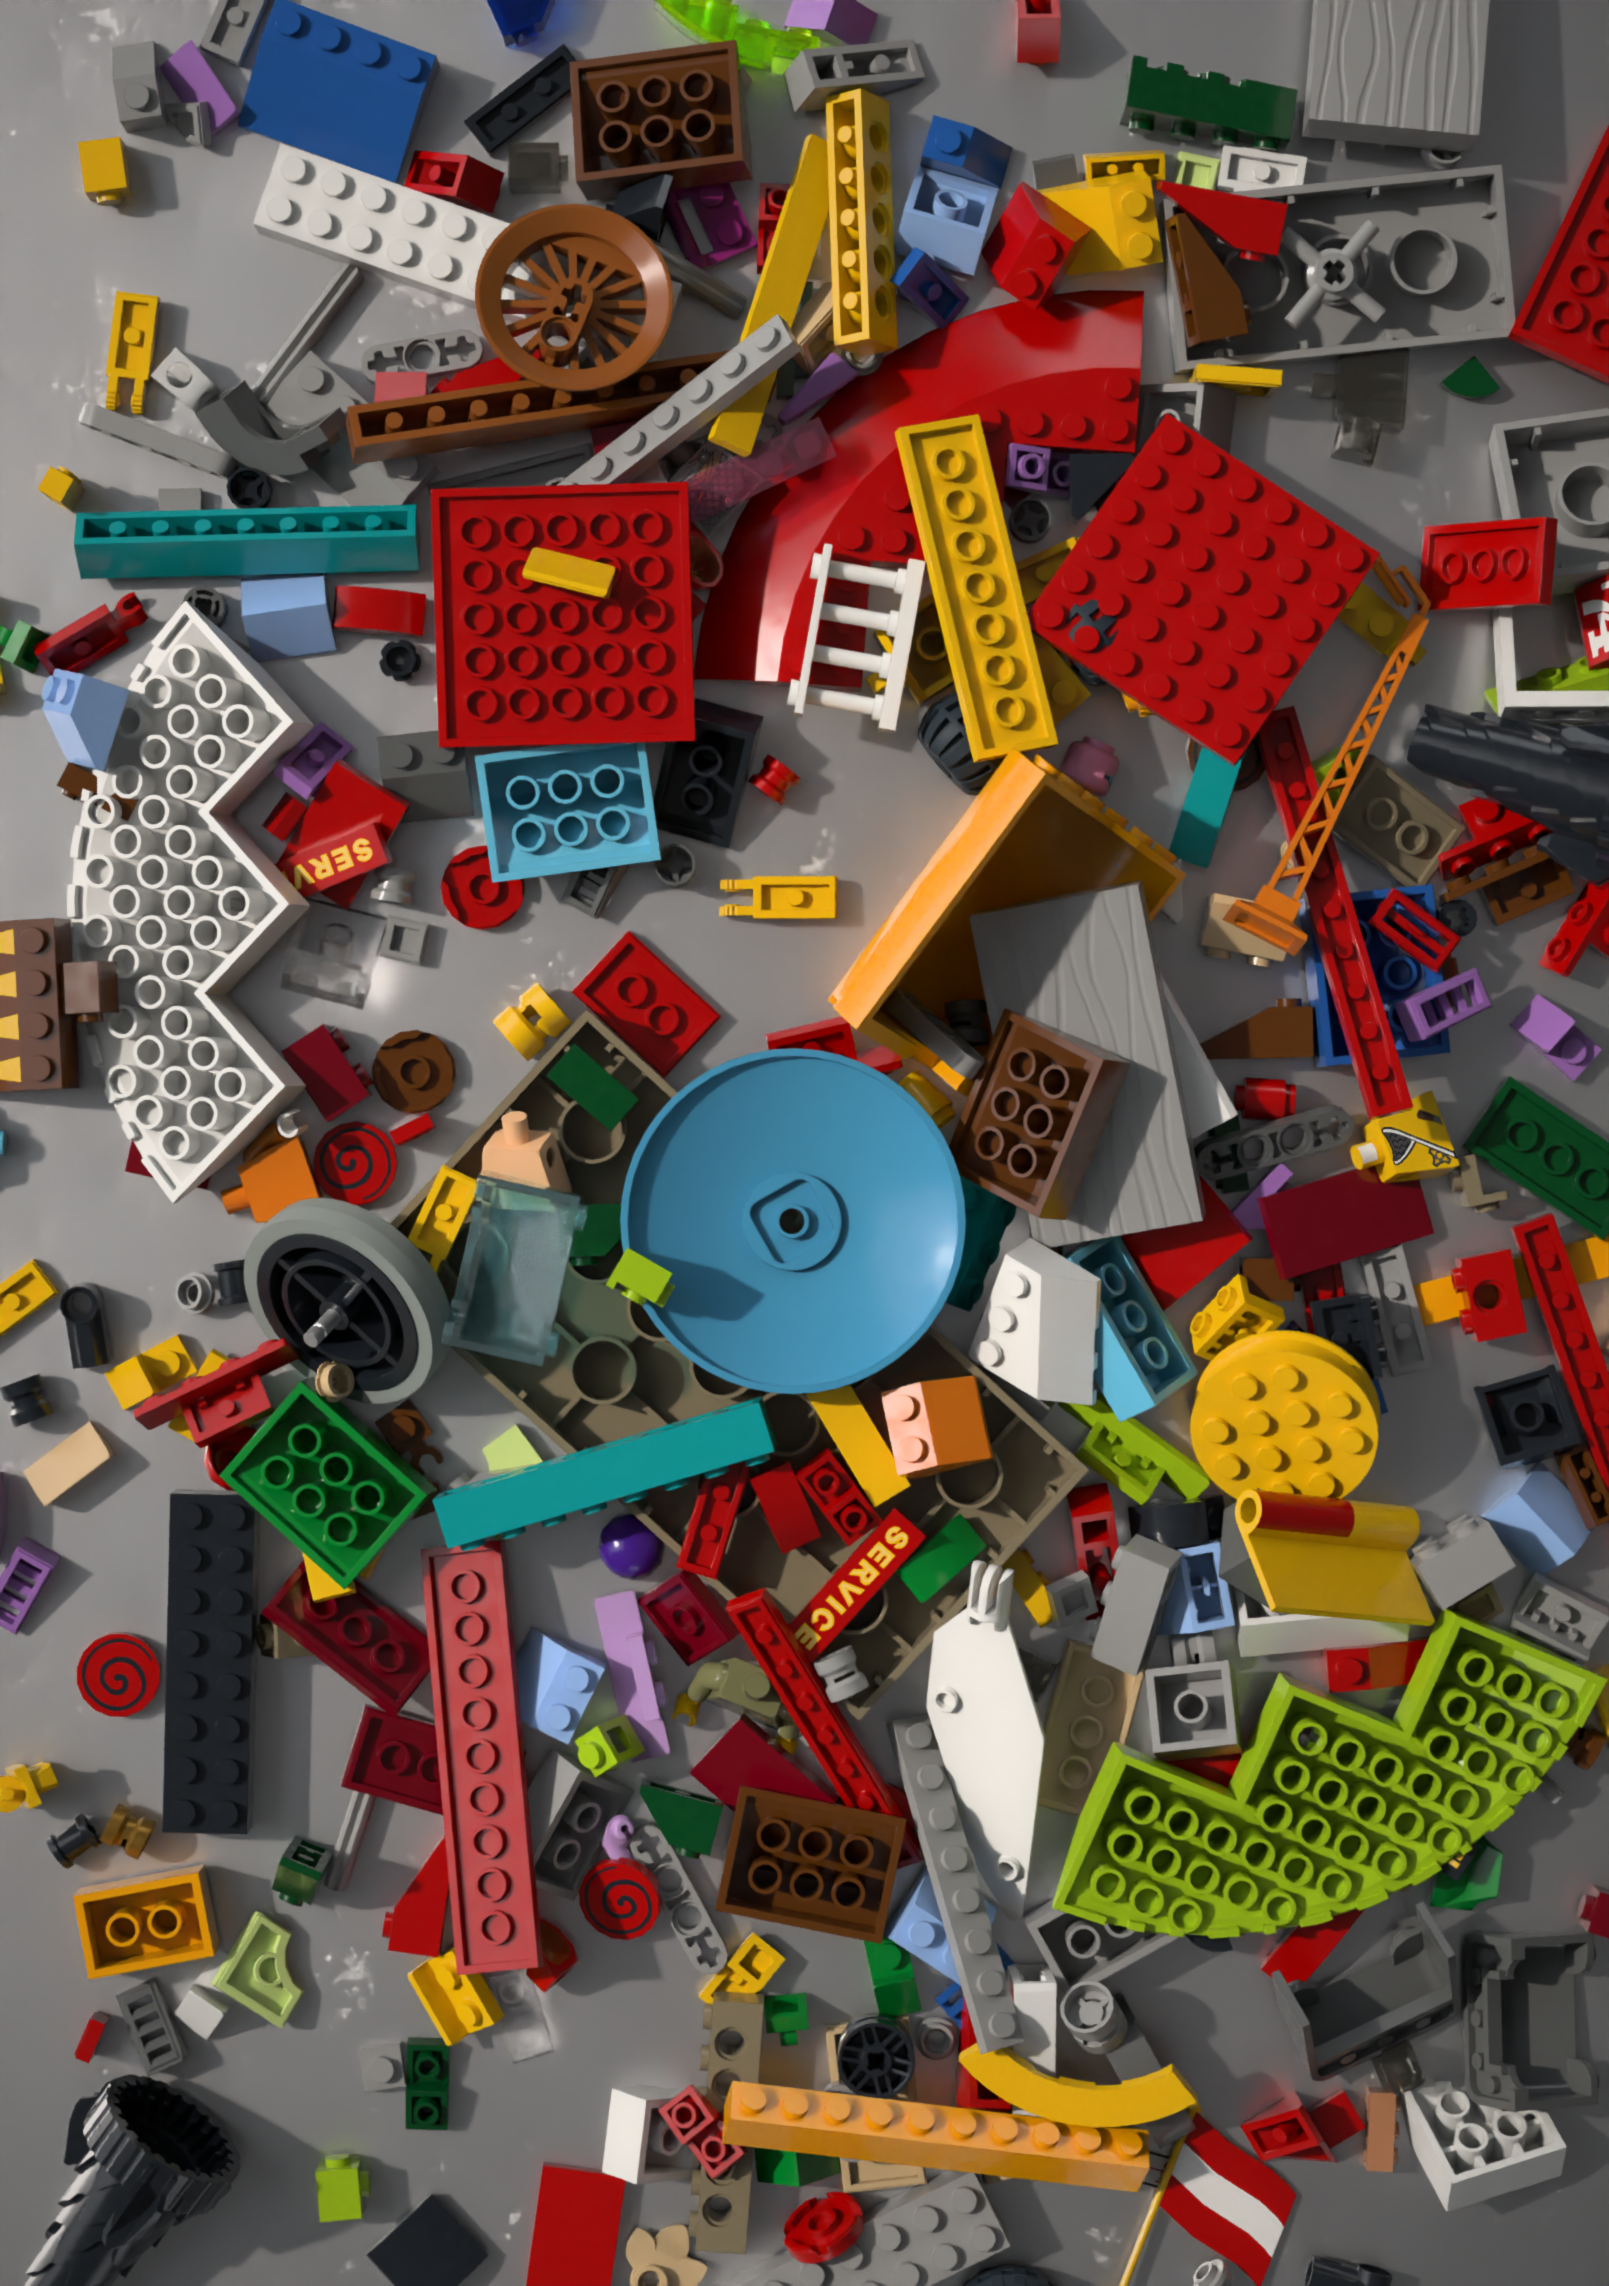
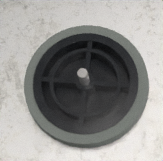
(348, 1294)

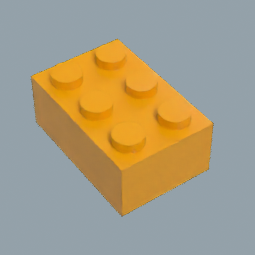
(146, 1921)

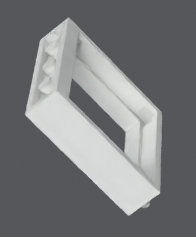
(1538, 705)

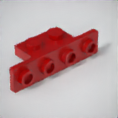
(1495, 836)
(1584, 926)
(834, 1037)
(222, 1399)

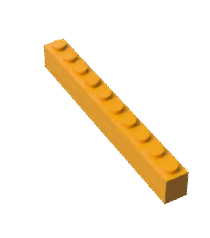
(934, 2136)

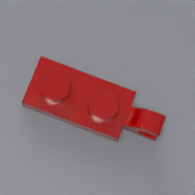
(91, 636)

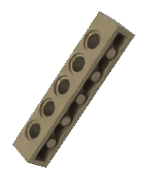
(744, 2014)

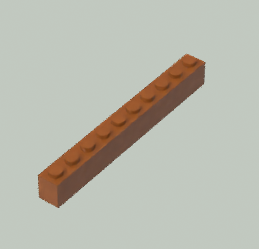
(511, 412)

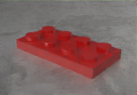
(1489, 564)

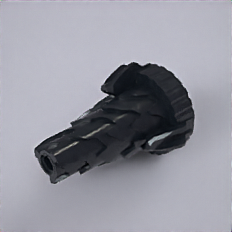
(1532, 770)
(142, 2166)

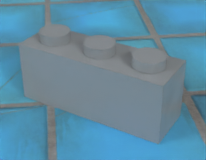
(1134, 1604)

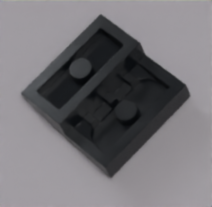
(427, 2249)

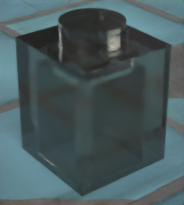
(536, 168)

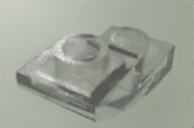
(524, 2018)

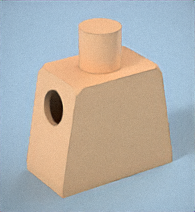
(525, 1153)

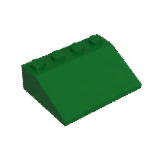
(327, 1482)

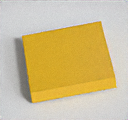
(1242, 380)

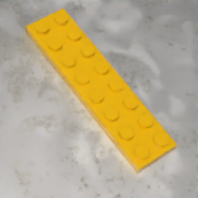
(976, 587)

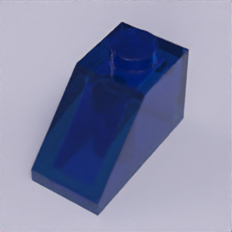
(520, 19)

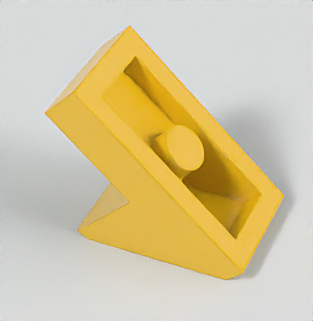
(151, 1371)

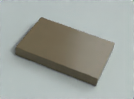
(1395, 824)

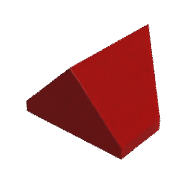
(1286, 2133)

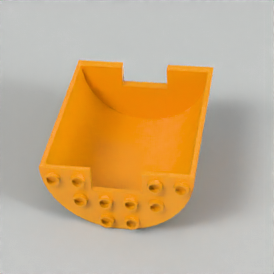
(1016, 843)

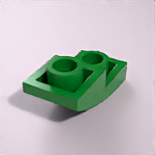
(940, 1558)

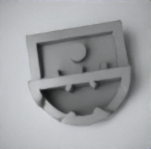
(1558, 1619)

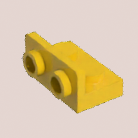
(1232, 1317)
(454, 2001)

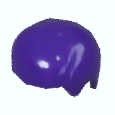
(630, 1548)

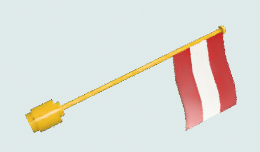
(1220, 2200)

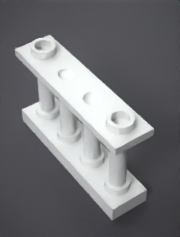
(897, 624)

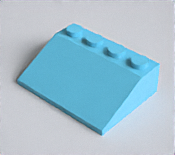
(567, 809)

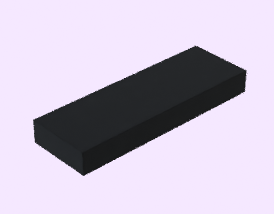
(523, 102)

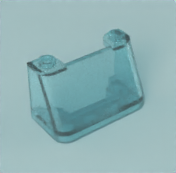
(513, 1268)

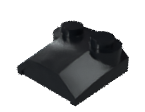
(1527, 1418)

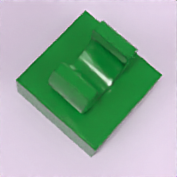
(20, 645)
(786, 2015)

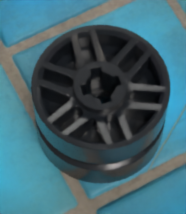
(875, 2034)

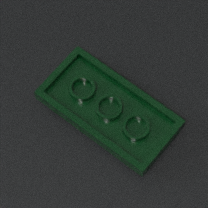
(1545, 1155)

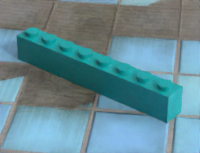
(247, 541)
(605, 1473)

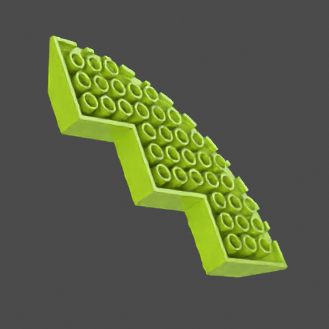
(1334, 1812)

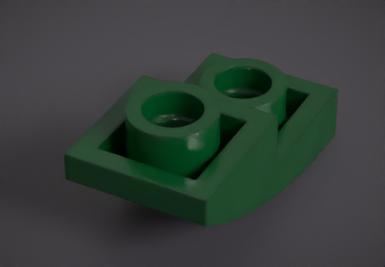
(427, 2084)

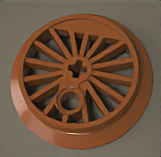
(600, 242)

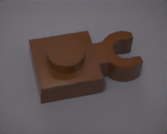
(406, 1431)

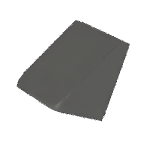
(1054, 171)

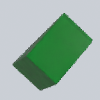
(793, 2167)

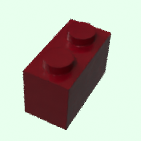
(328, 1072)

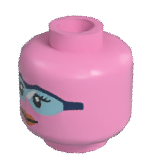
(1091, 765)

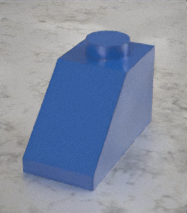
(965, 152)

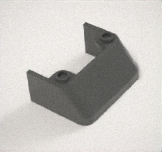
(1375, 2006)

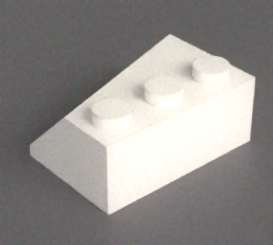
(1041, 1326)
(1478, 2149)

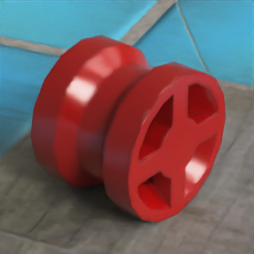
(774, 780)

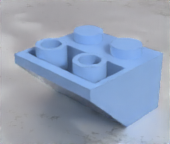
(1198, 1595)

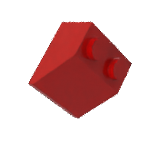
(1033, 246)

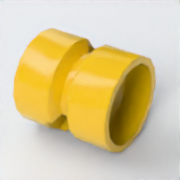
(521, 1032)

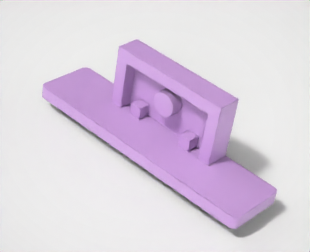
(631, 1670)

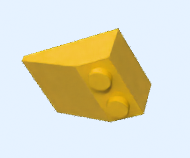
(1121, 221)

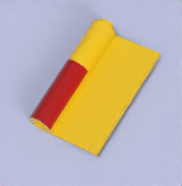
(1333, 1556)

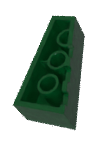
(1206, 106)

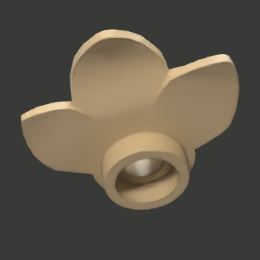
(665, 2256)

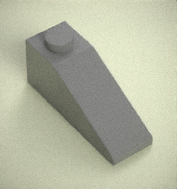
(841, 69)

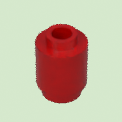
(1265, 1099)

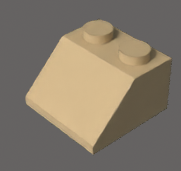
(1224, 938)

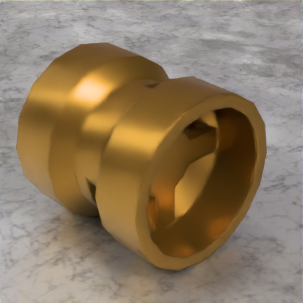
(128, 1831)

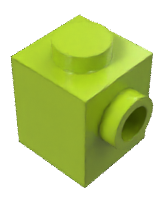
(341, 2188)

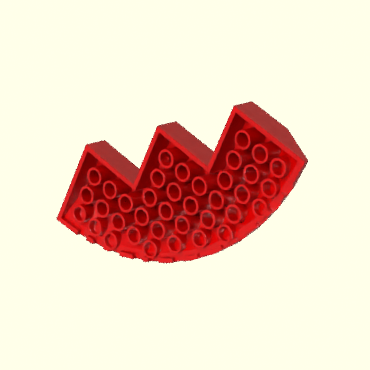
(1035, 379)

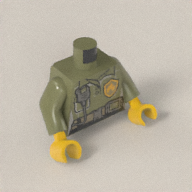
(741, 1690)

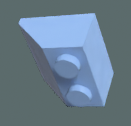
(946, 219)
(83, 716)
(555, 1683)
(920, 1928)

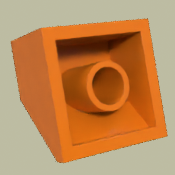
(936, 1426)

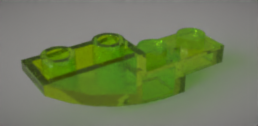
(718, 21)

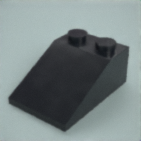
(707, 778)

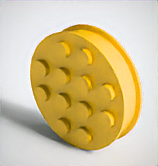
(1285, 1416)

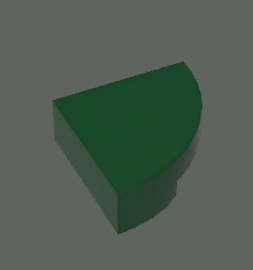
(1470, 381)

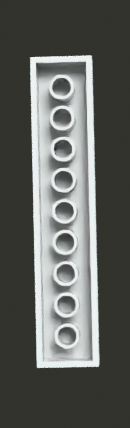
(399, 233)

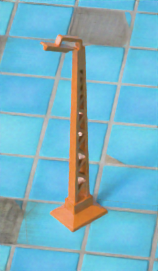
(1272, 912)

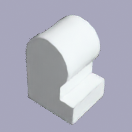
(185, 381)

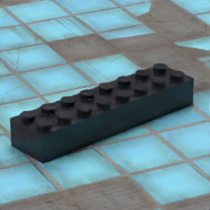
(211, 1663)

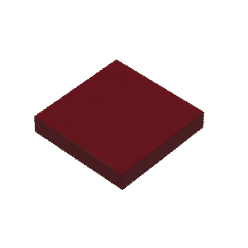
(688, 1616)

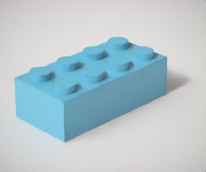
(1135, 1342)

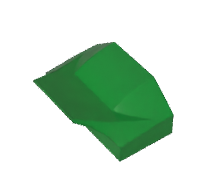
(1475, 1885)

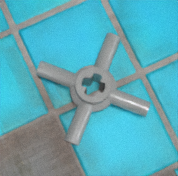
(1348, 274)

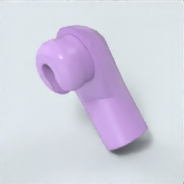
(617, 1837)

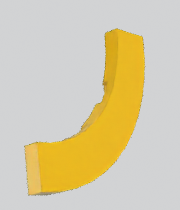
(1077, 2100)

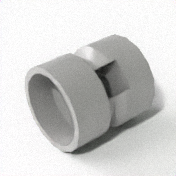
(1093, 2017)

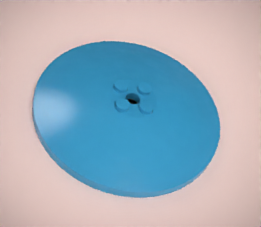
(874, 1203)

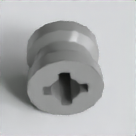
(393, 885)

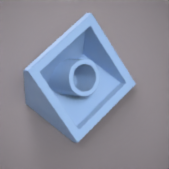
(287, 615)
(1538, 1521)

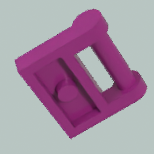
(720, 219)

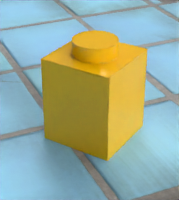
(105, 170)

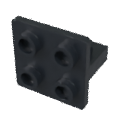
(1350, 1324)

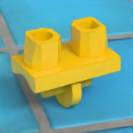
(24, 1785)

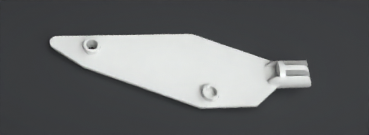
(989, 1734)

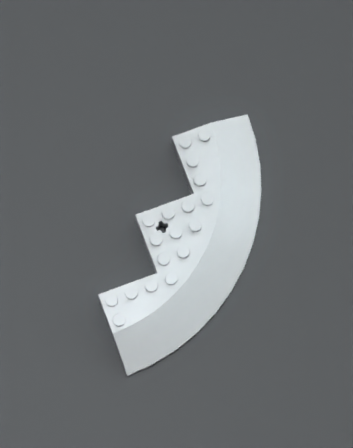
(186, 902)

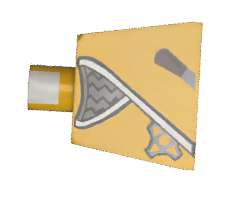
(1407, 1144)

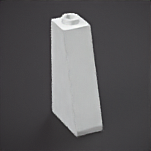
(1034, 1999)

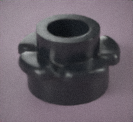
(391, 652)

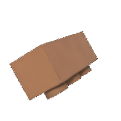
(1381, 2130)

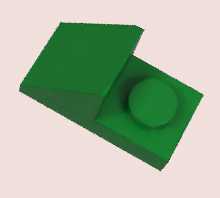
(892, 1978)

